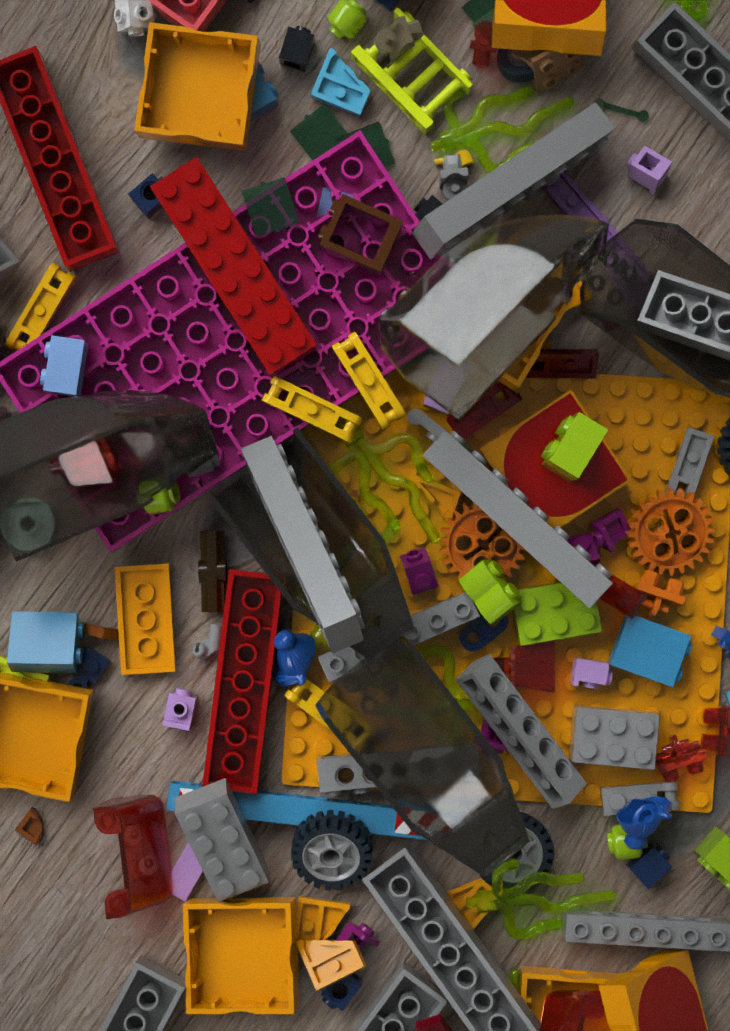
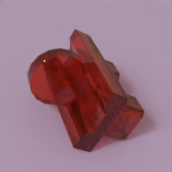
(482, 44)
(623, 597)
(718, 742)
(679, 755)

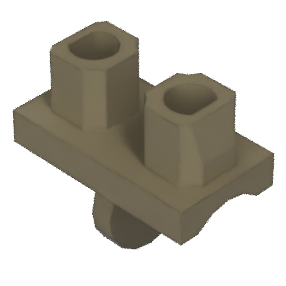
(398, 37)

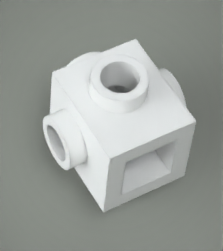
(133, 16)

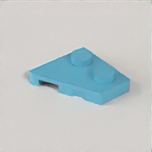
(340, 86)

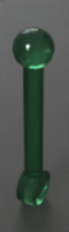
(642, 115)

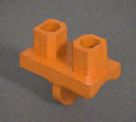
(671, 595)

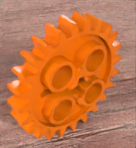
(466, 524)
(647, 539)

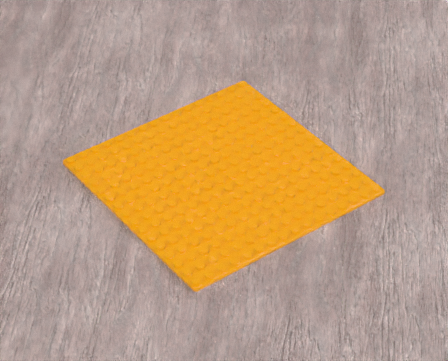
(645, 433)

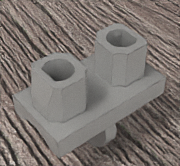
(452, 177)

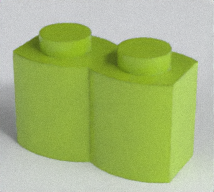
(490, 590)

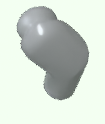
(209, 645)

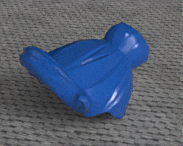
(293, 657)
(642, 819)

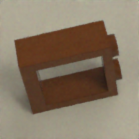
(386, 246)

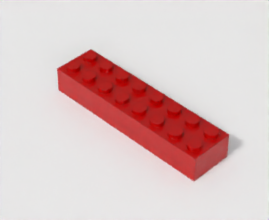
(54, 161)
(234, 267)
(243, 681)

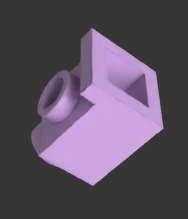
(648, 168)
(590, 672)
(184, 720)

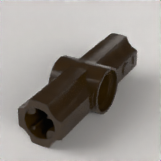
(212, 571)

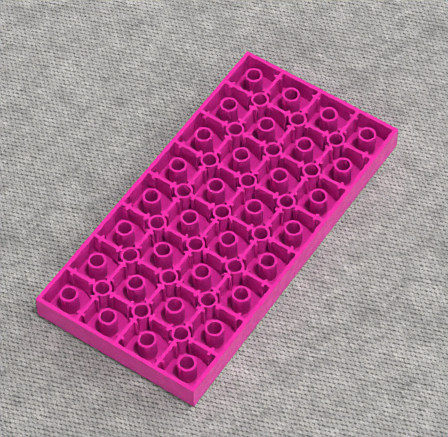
(179, 340)

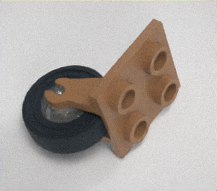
(539, 66)

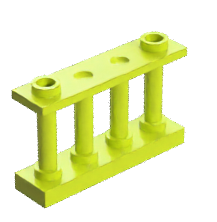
(404, 96)

